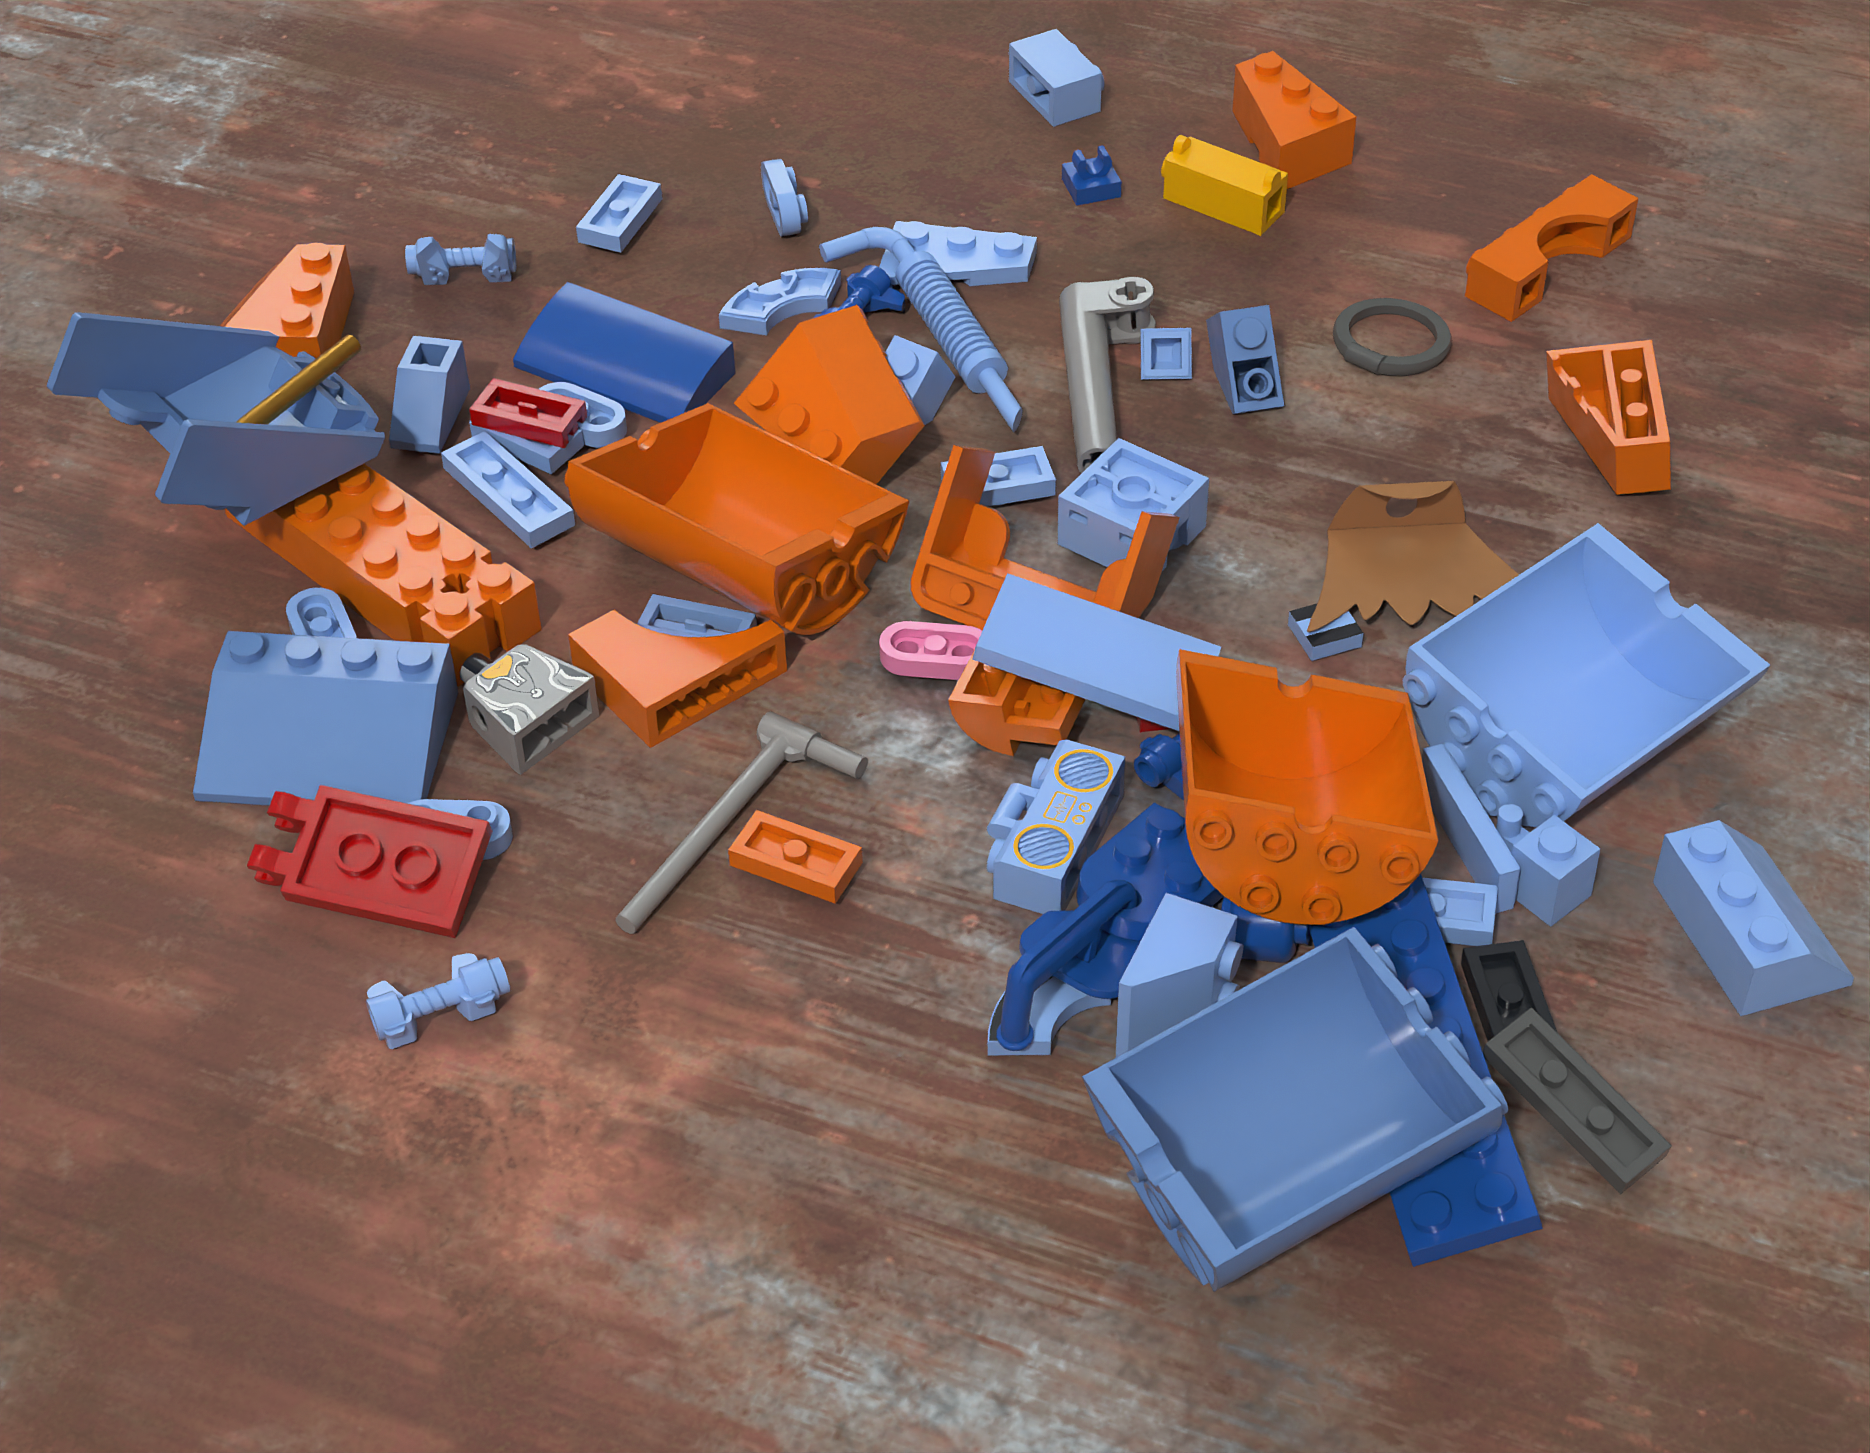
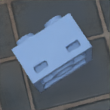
(1106, 501)

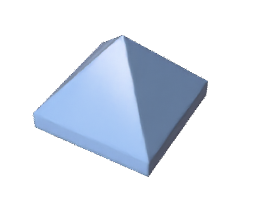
(1166, 353)

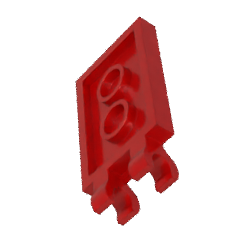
(375, 858)

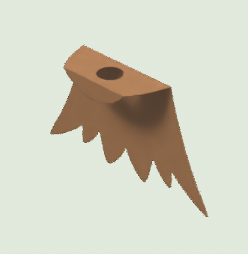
(1405, 557)

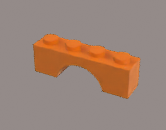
(1583, 220)

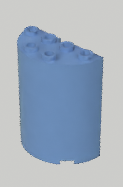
(1289, 1107)

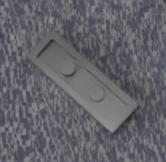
(1576, 1100)

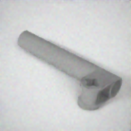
(1090, 320)

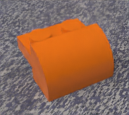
(1006, 709)

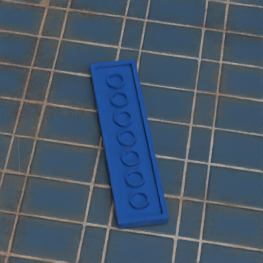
(1483, 1189)

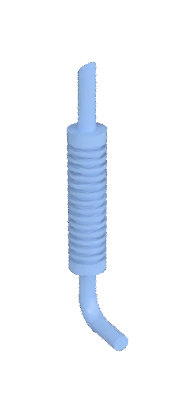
(942, 311)

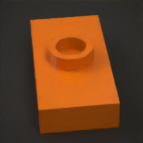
(795, 856)

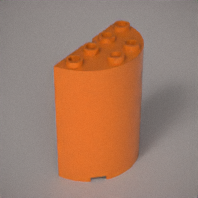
(742, 515)
(1300, 793)

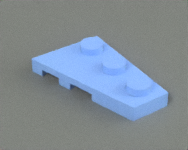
(968, 253)

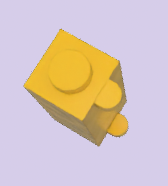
(1224, 185)

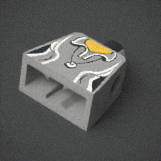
(527, 703)

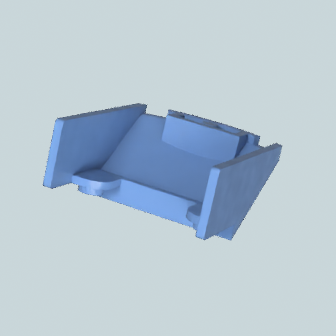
(192, 388)

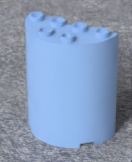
(1571, 678)

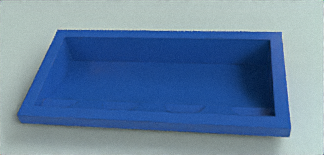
(625, 354)

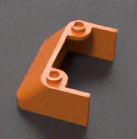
(966, 545)

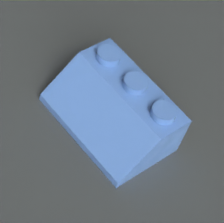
(1745, 919)

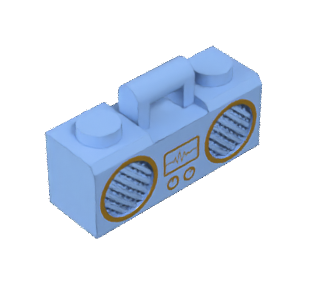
(1067, 814)

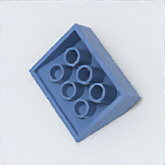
(324, 714)

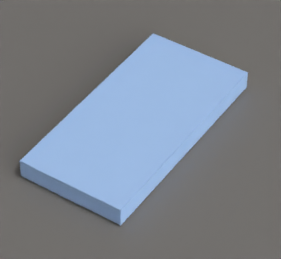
(1086, 650)

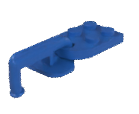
(1116, 902)

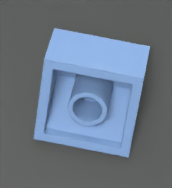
(1176, 970)

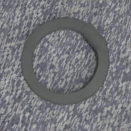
(1386, 364)

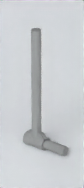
(779, 740)

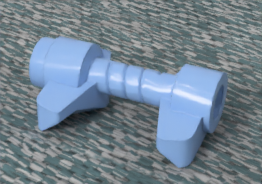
(433, 262)
(472, 990)

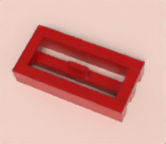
(528, 412)

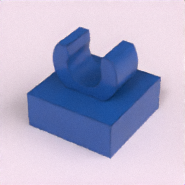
(1091, 178)

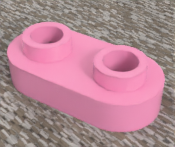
(927, 649)

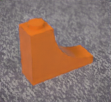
(673, 681)

